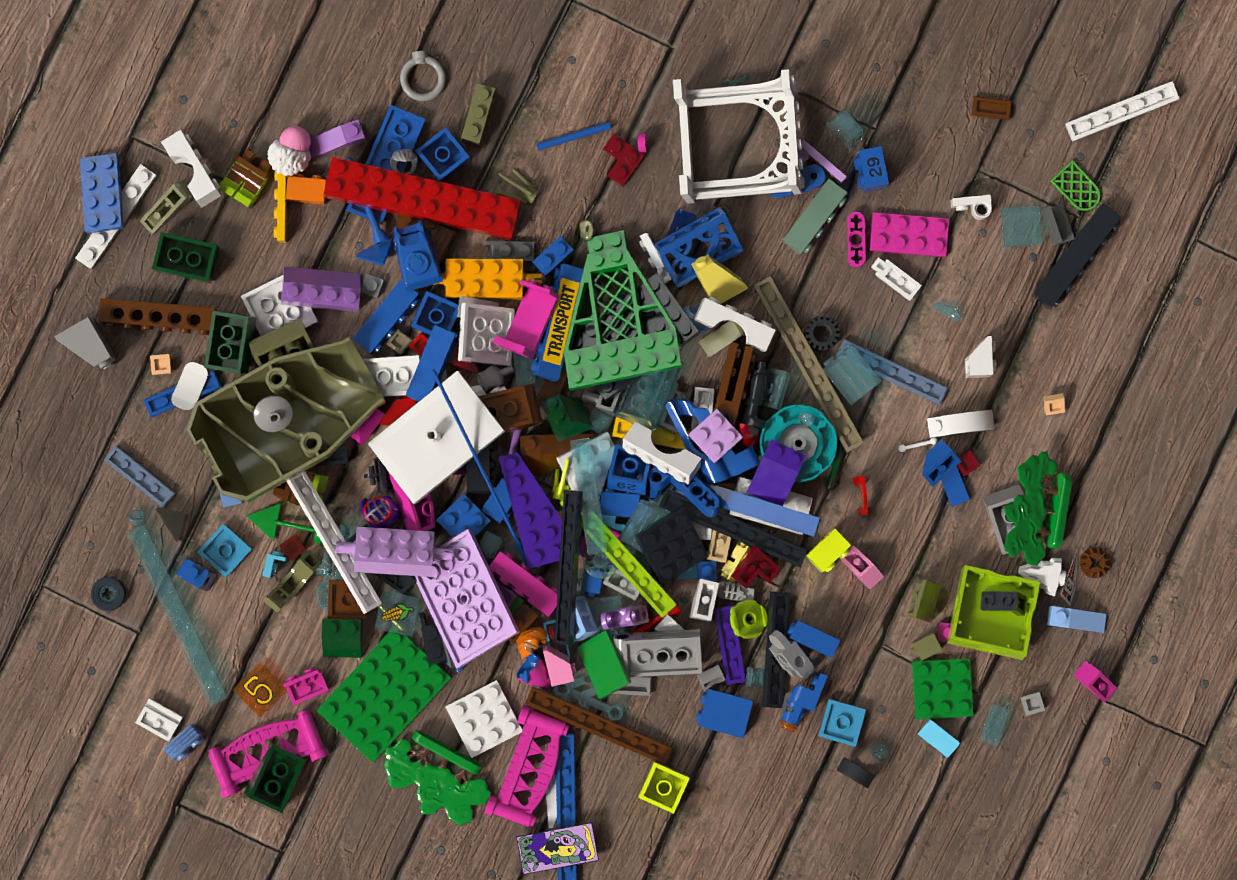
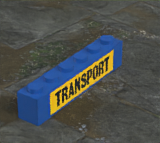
(553, 342)

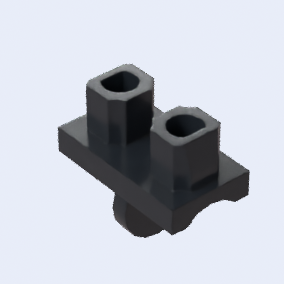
(382, 483)

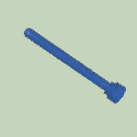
(379, 235)

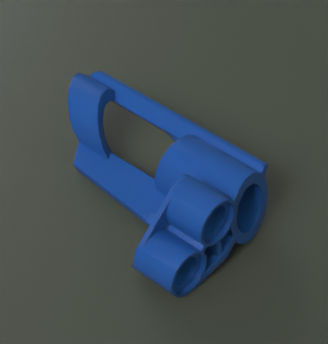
(729, 464)

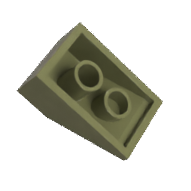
(924, 601)

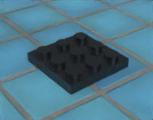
(671, 545)

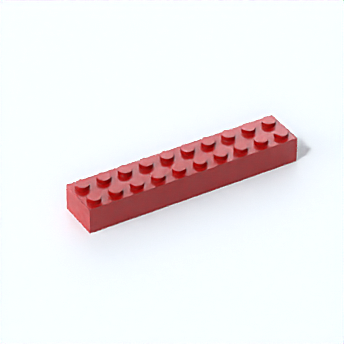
(421, 198)

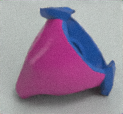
(534, 672)

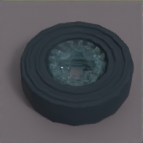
(100, 587)

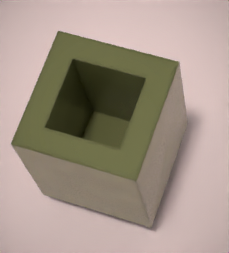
(925, 647)

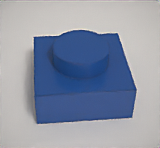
(707, 571)

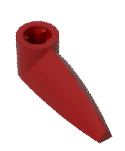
(750, 436)

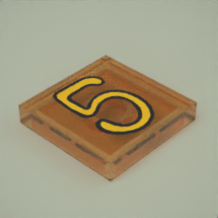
(259, 690)

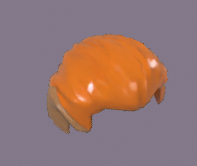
(529, 640)

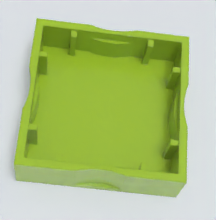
(991, 631)

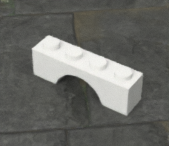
(201, 186)
(757, 334)
(680, 465)

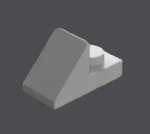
(621, 584)

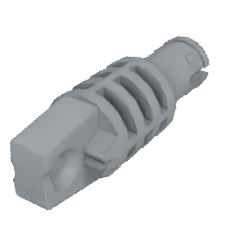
(734, 591)

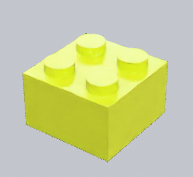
(828, 550)
(663, 787)

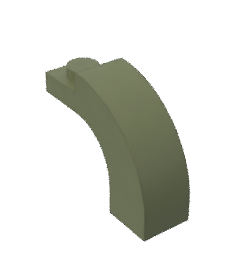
(293, 582)

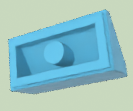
(938, 738)

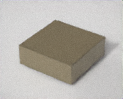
(399, 341)

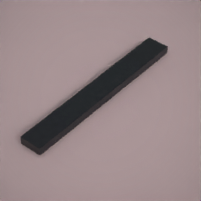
(737, 530)
(568, 567)

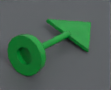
(268, 520)

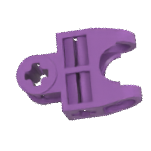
(625, 617)

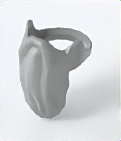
(404, 155)

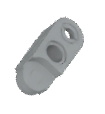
(790, 656)

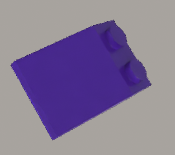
(776, 473)

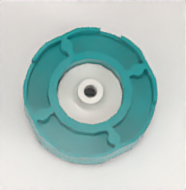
(817, 440)

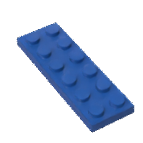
(397, 132)

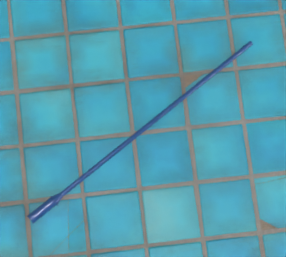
(518, 544)

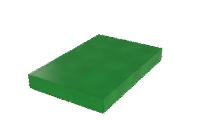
(604, 664)

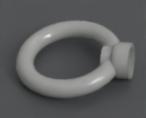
(422, 57)

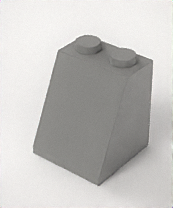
(88, 343)

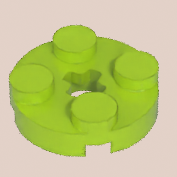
(738, 619)

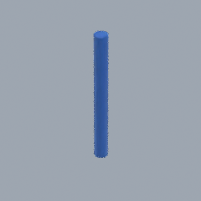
(573, 136)

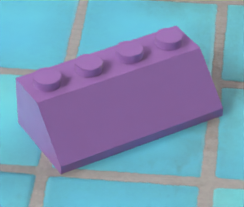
(320, 289)

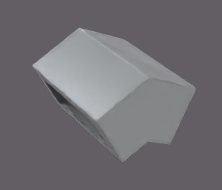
(711, 677)

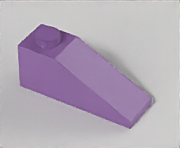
(337, 139)

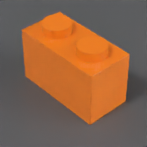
(306, 189)

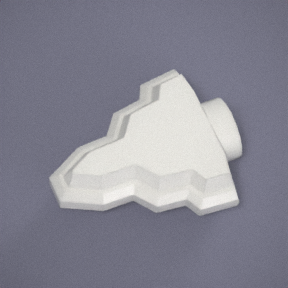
(1047, 573)

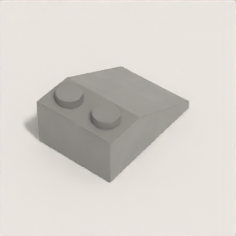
(995, 508)

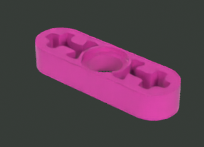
(861, 225)

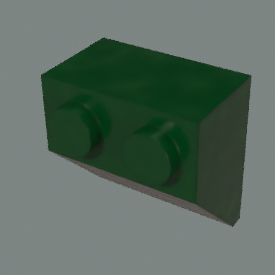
(566, 416)
(342, 637)

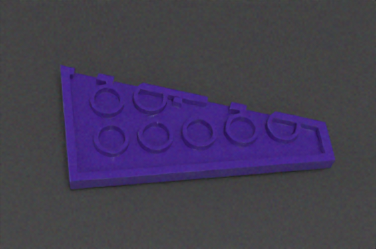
(534, 513)

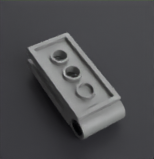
(642, 651)

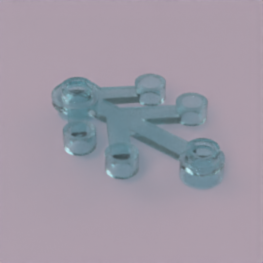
(585, 697)

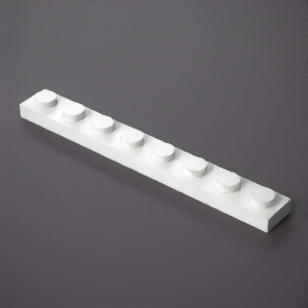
(329, 534)

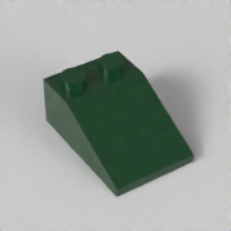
(274, 779)

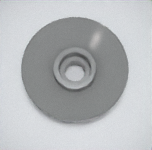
(273, 406)

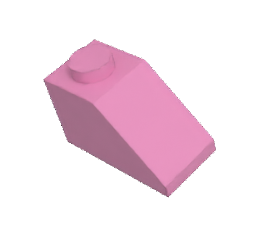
(862, 567)
(558, 666)

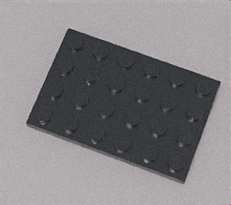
(652, 321)

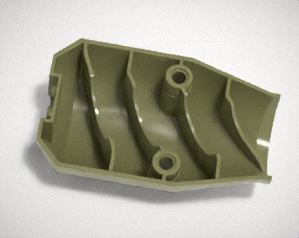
(329, 402)

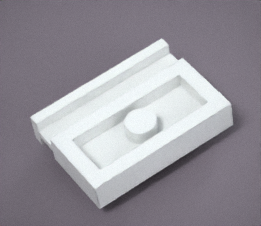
(159, 720)

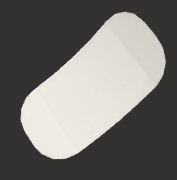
(189, 386)

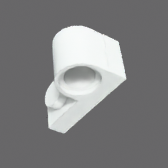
(963, 203)

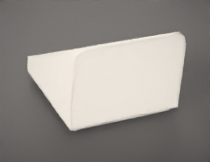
(668, 624)

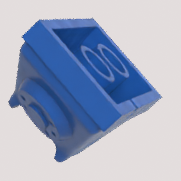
(417, 256)

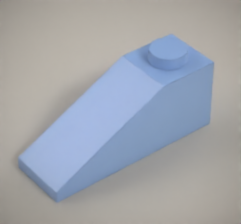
(1076, 619)

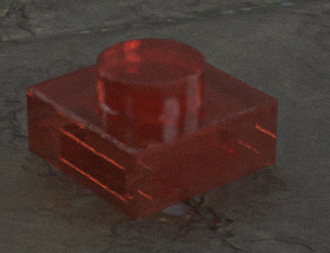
(293, 547)

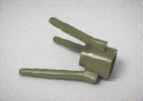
(527, 192)

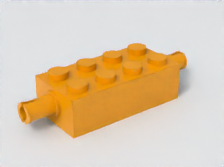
(486, 279)

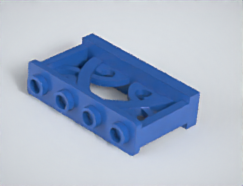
(708, 222)

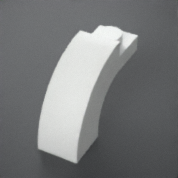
(961, 423)

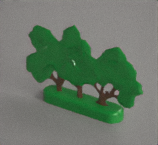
(1029, 510)
(436, 784)

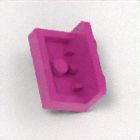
(306, 686)

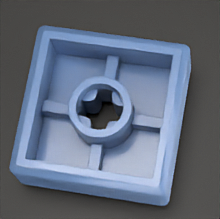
(190, 737)

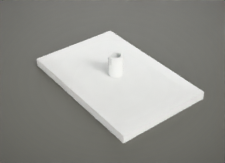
(424, 462)

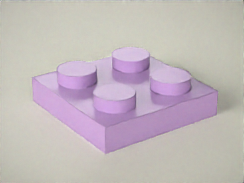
(715, 436)

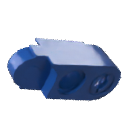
(810, 184)

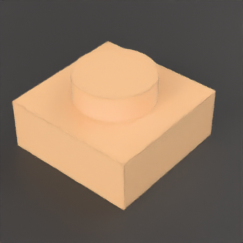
(161, 364)
(1054, 404)

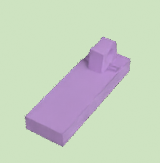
(809, 152)

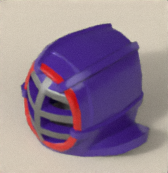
(380, 512)

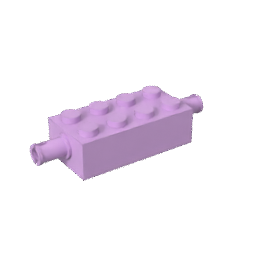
(394, 551)

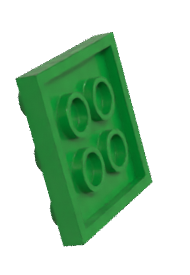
(942, 688)

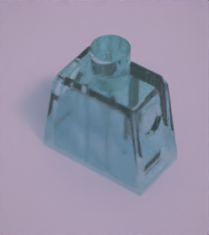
(846, 128)

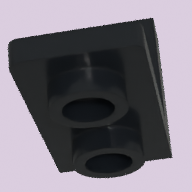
(1003, 601)

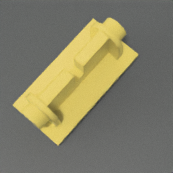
(739, 554)

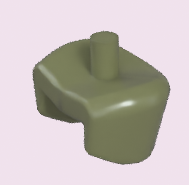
(587, 230)

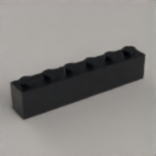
(1076, 255)

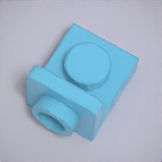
(270, 565)

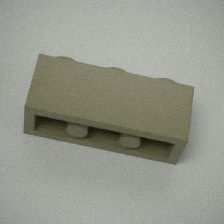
(478, 114)

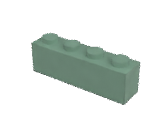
(814, 217)

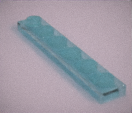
(591, 506)

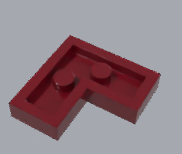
(627, 159)
(755, 563)

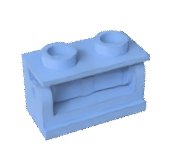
(584, 621)

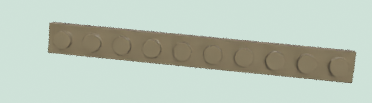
(808, 364)

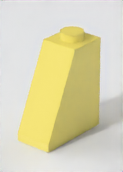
(717, 279)

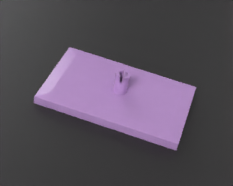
(466, 601)

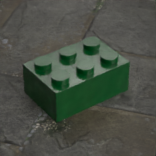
(185, 257)
(228, 342)

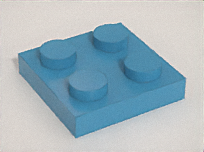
(224, 550)
(842, 722)

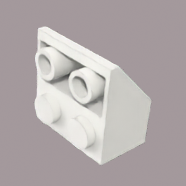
(980, 360)

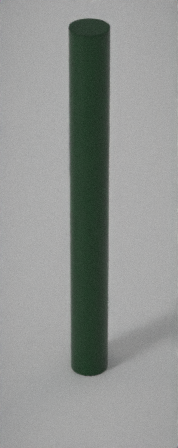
(836, 465)

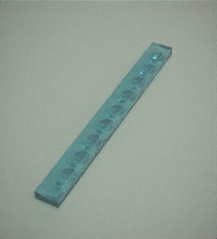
(177, 615)

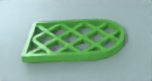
(1071, 200)

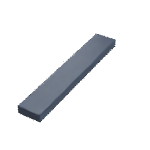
(902, 376)

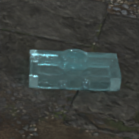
(994, 724)

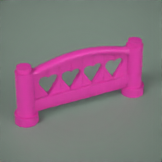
(231, 775)
(507, 804)

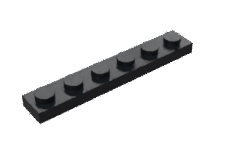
(773, 673)

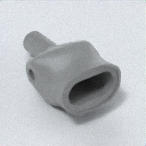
(493, 376)

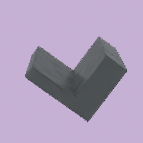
(1057, 224)

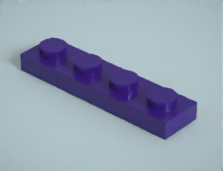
(729, 647)

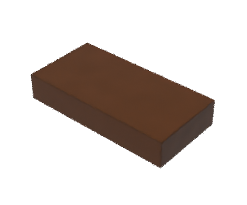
(991, 108)

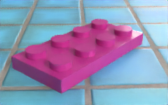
(909, 234)

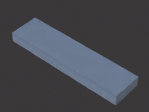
(140, 476)

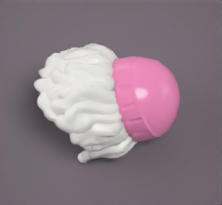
(291, 151)

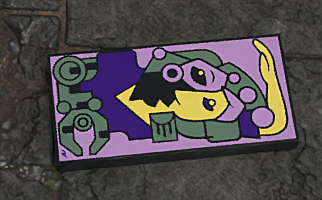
(557, 848)

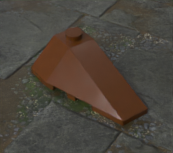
(540, 451)

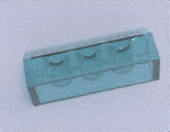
(646, 398)

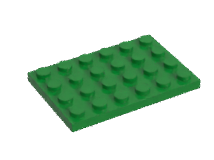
(383, 694)

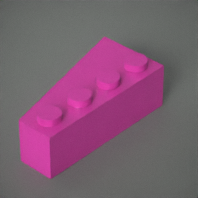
(415, 516)
(524, 583)

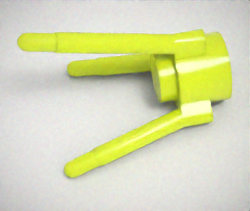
(559, 488)

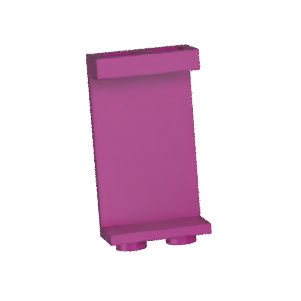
(529, 320)

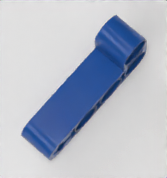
(687, 489)

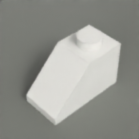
(704, 600)

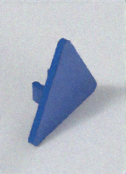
(376, 253)

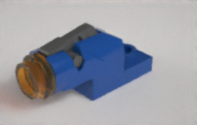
(799, 700)

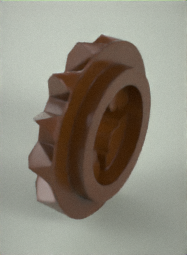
(1085, 562)

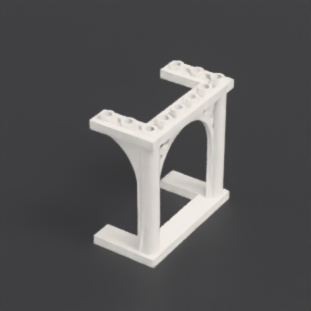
(779, 89)

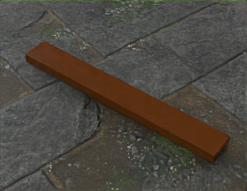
(598, 725)

